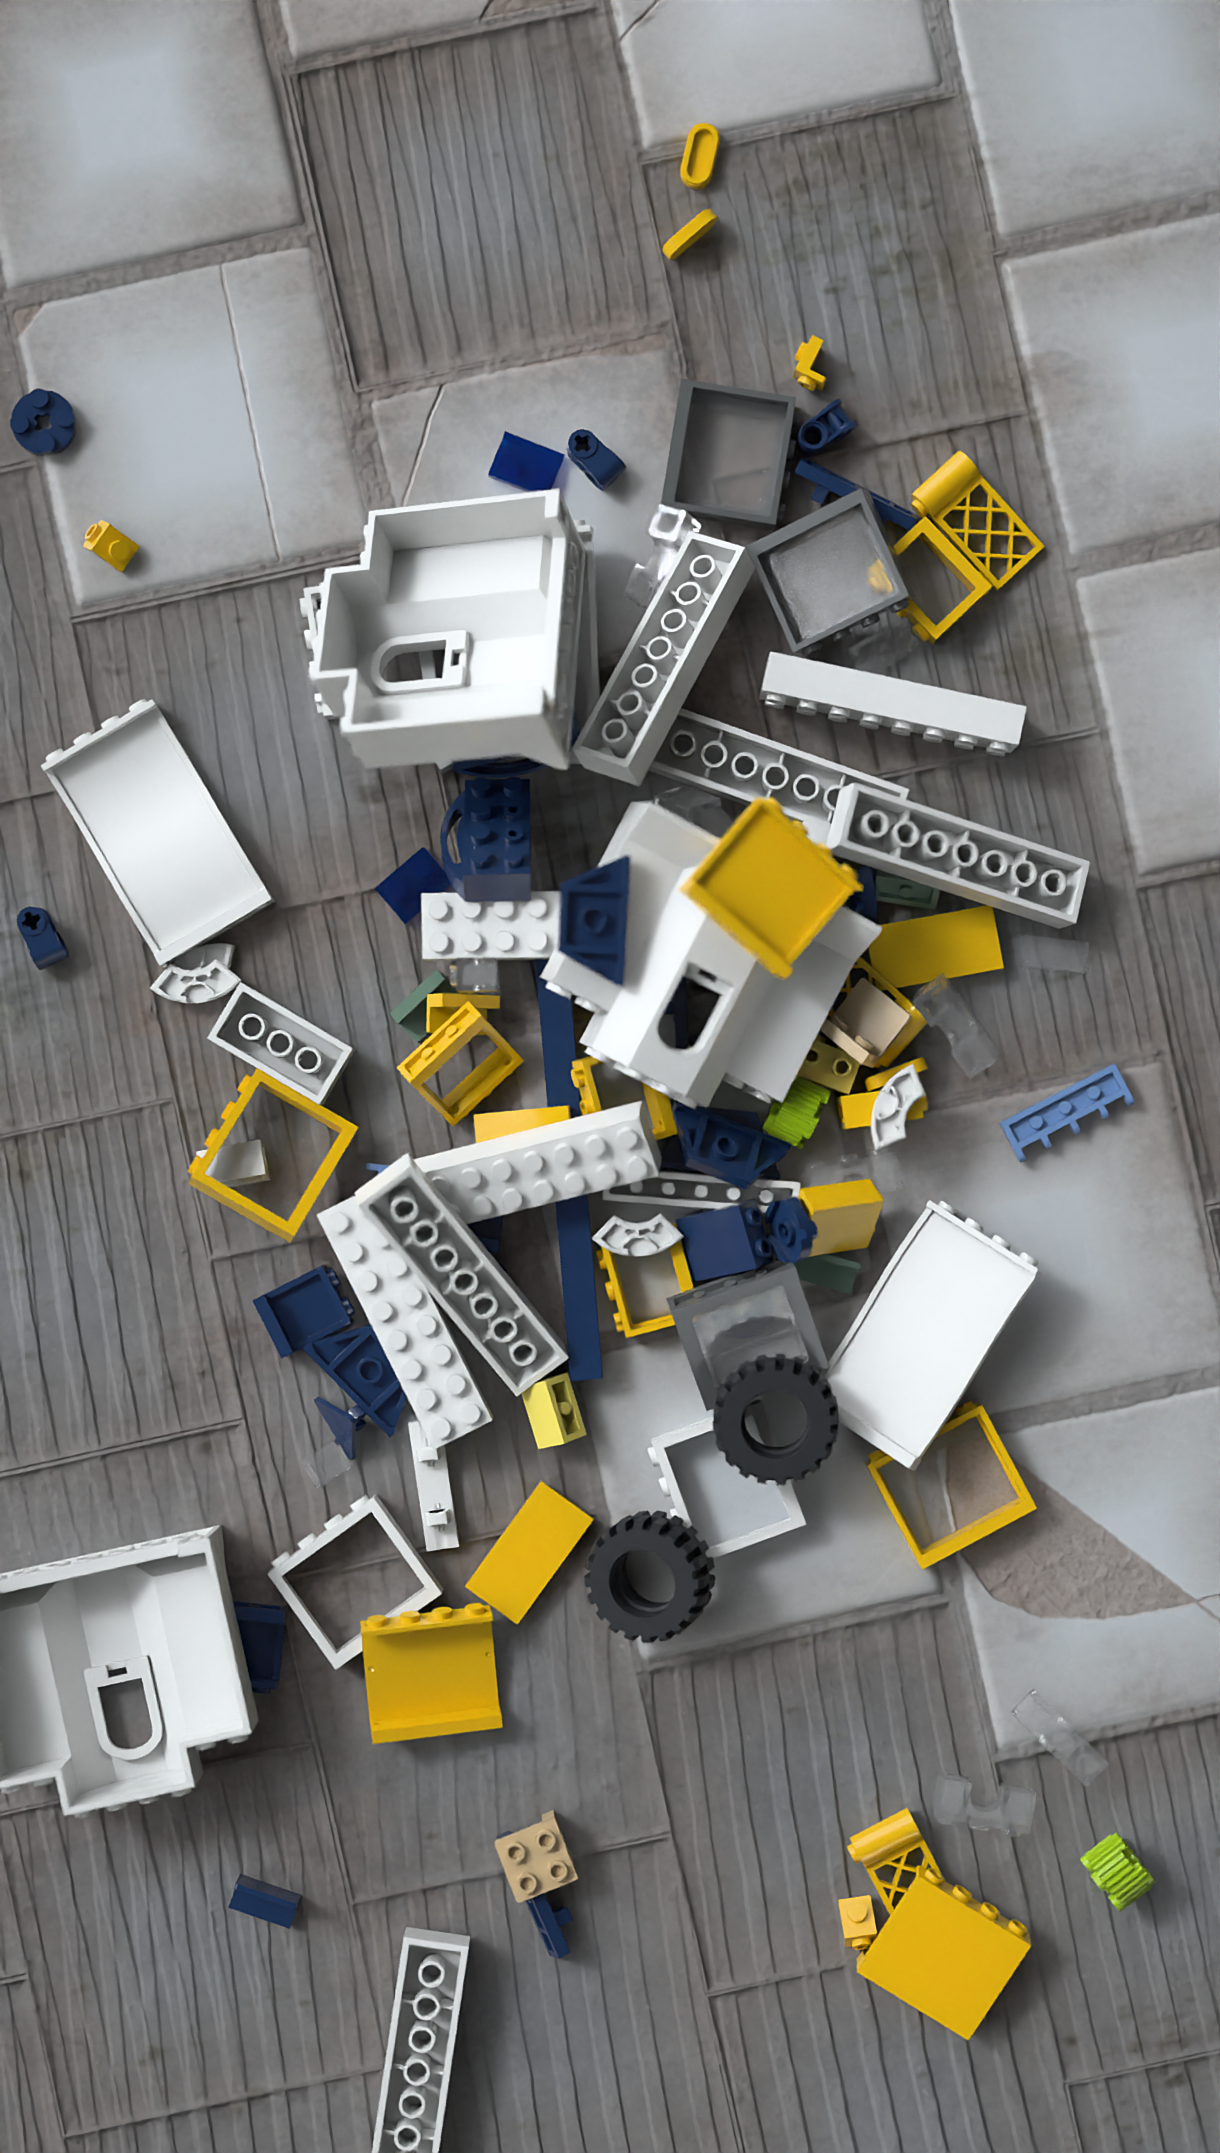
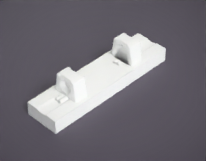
(433, 1491)

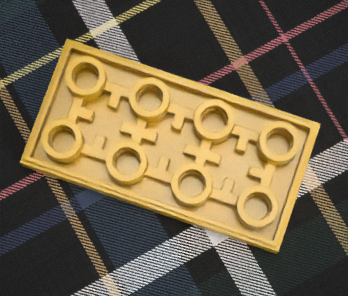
(937, 944)
(529, 1552)

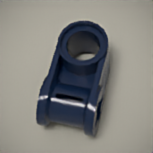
(829, 425)
(598, 463)
(43, 943)

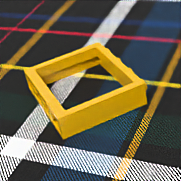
(216, 1139)
(981, 1526)

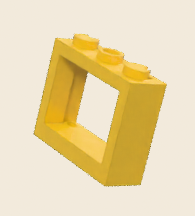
(957, 565)
(445, 1044)
(657, 1102)
(616, 1292)

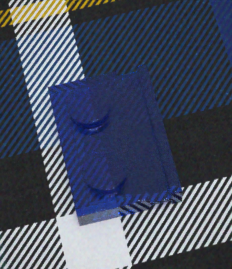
(525, 464)
(415, 876)

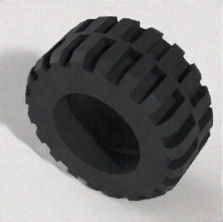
(776, 1462)
(618, 1599)

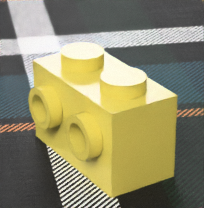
(829, 1066)
(553, 1411)

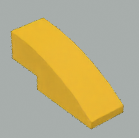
(501, 1124)

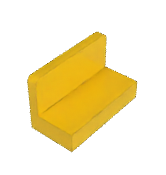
(444, 1005)

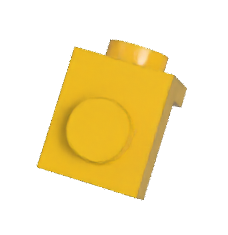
(807, 356)
(110, 545)
(857, 1922)

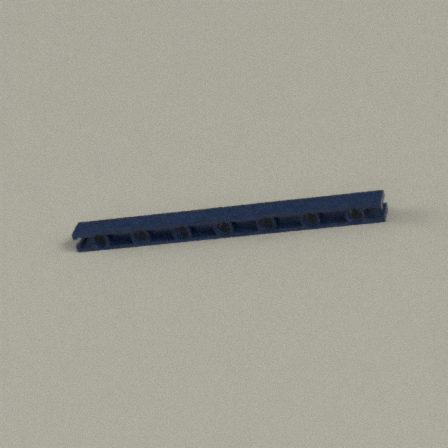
(571, 1213)

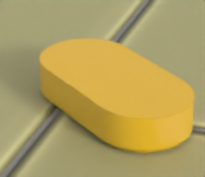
(699, 156)
(689, 234)
(880, 1079)

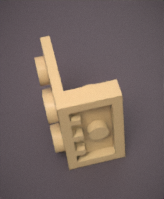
(866, 1023)
(536, 1858)

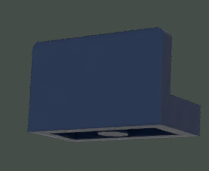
(264, 1901)

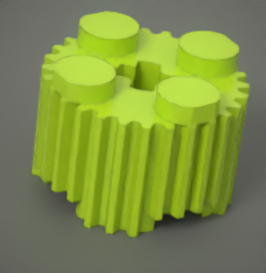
(798, 1113)
(1117, 1871)

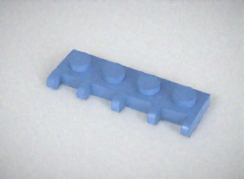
(1065, 1109)

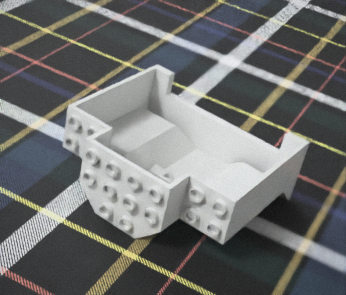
(465, 578)
(759, 1022)
(140, 1607)

